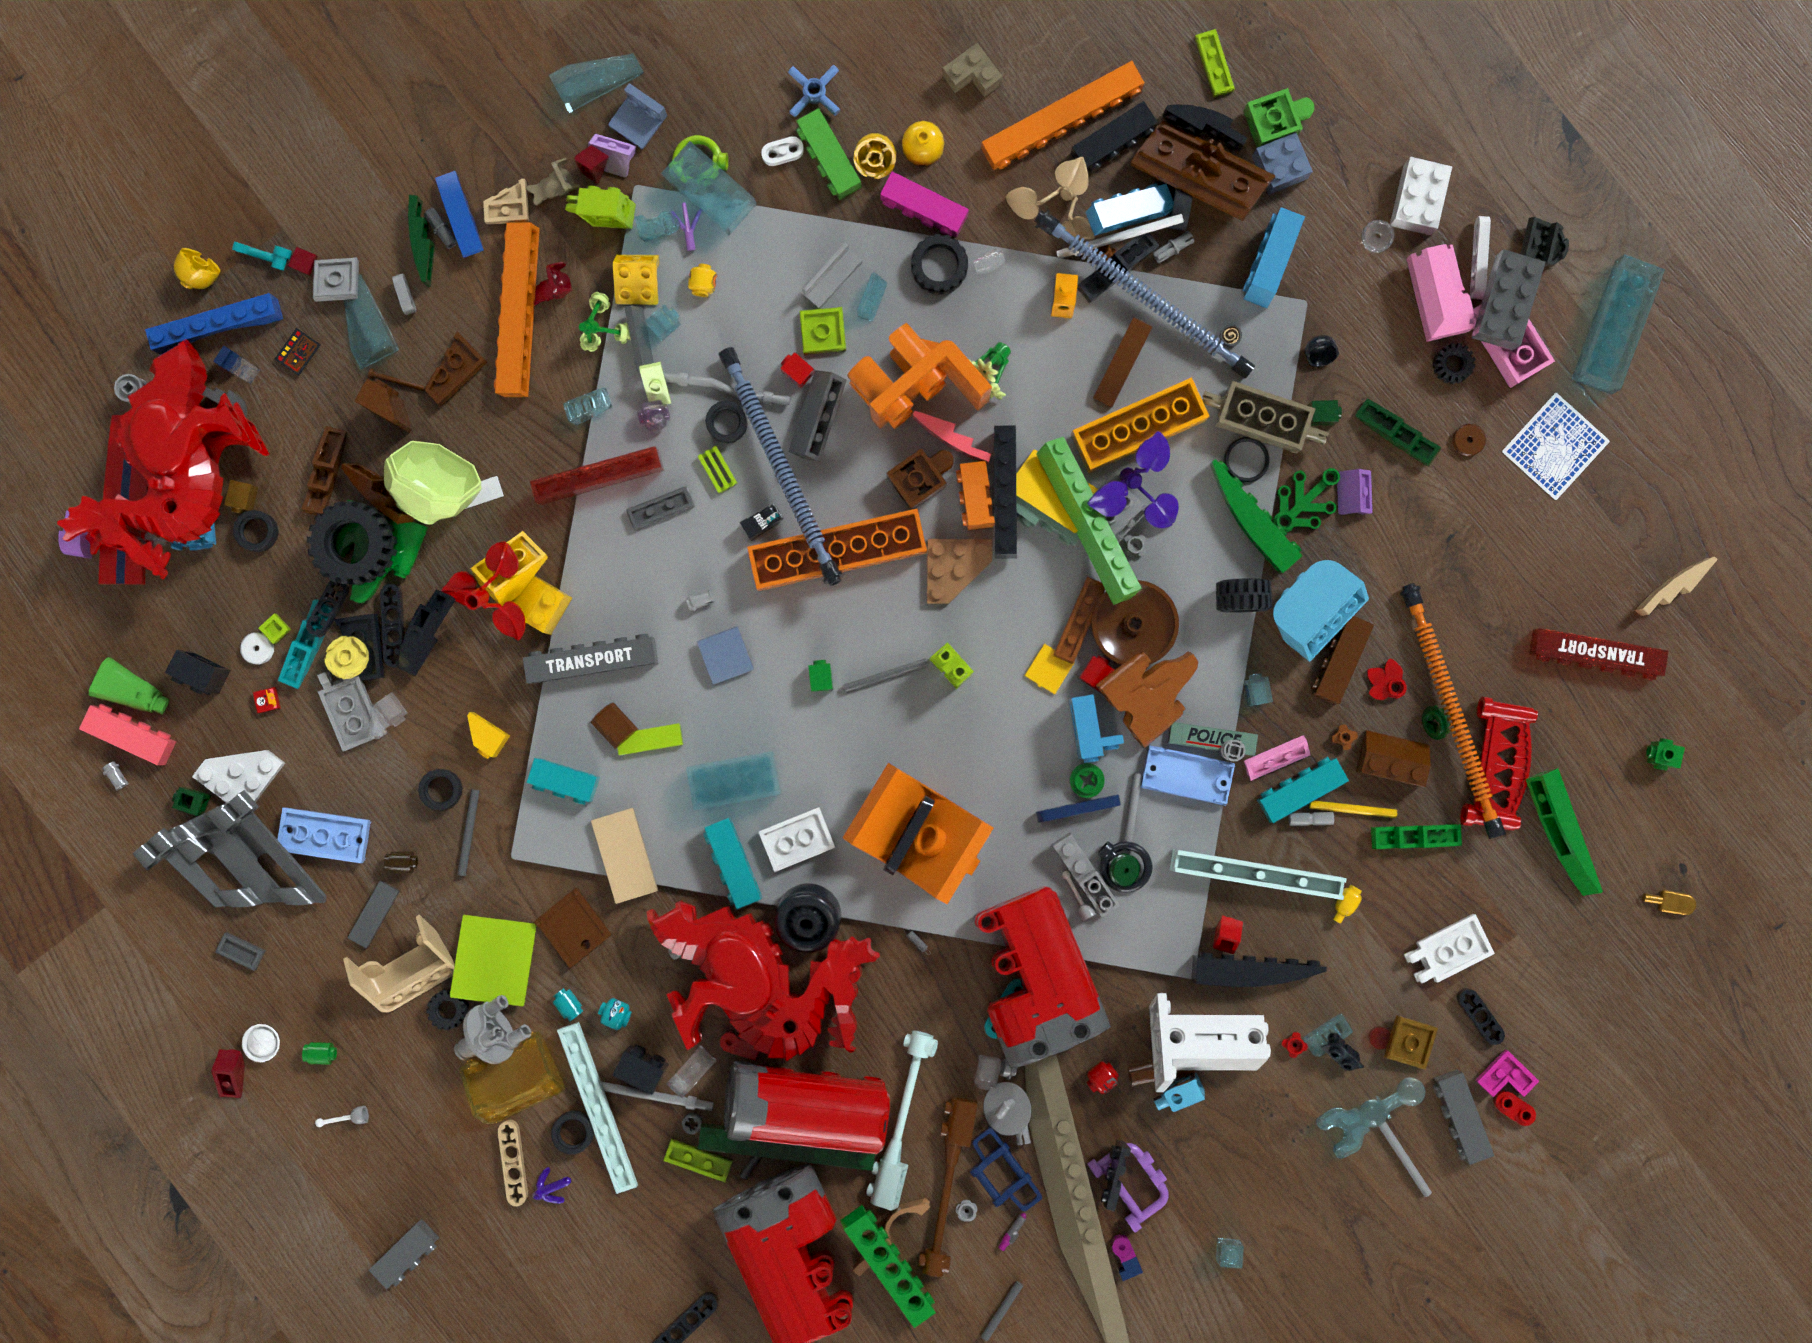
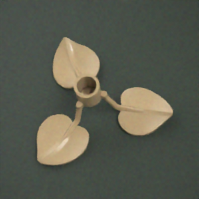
(1074, 181)

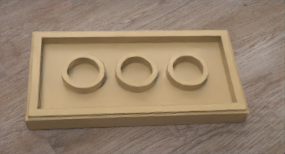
(624, 855)

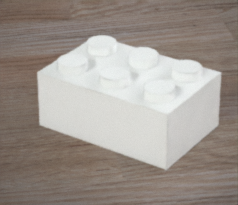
(1420, 196)

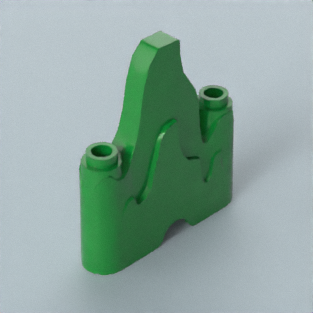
(409, 541)

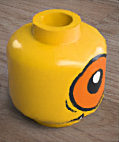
(702, 280)

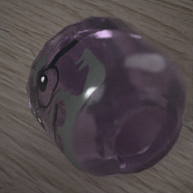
(654, 414)

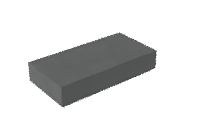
(240, 951)

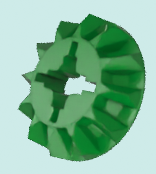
(1089, 790)

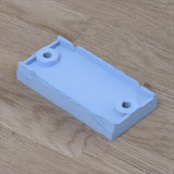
(1187, 775)
(324, 835)

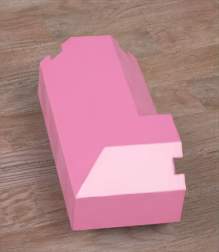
(1439, 292)

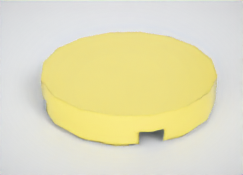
(346, 657)

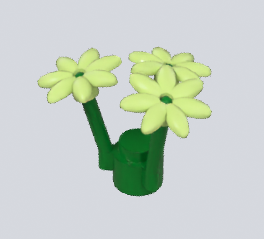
(998, 356)

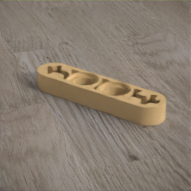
(516, 1162)

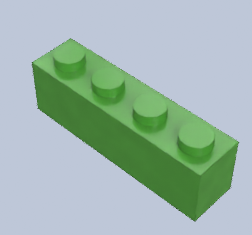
(828, 153)

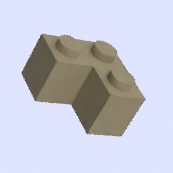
(975, 67)

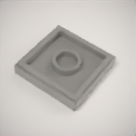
(335, 279)

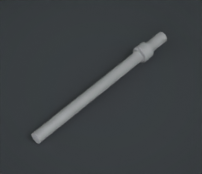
(690, 1102)

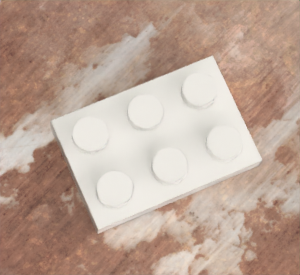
(796, 839)

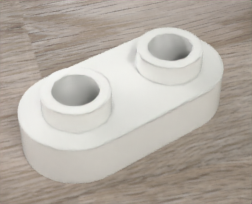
(782, 148)

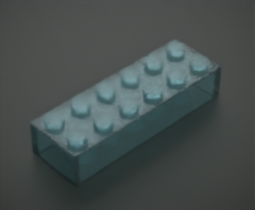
(1618, 324)

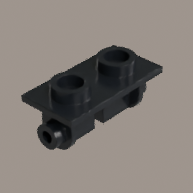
(1341, 1053)

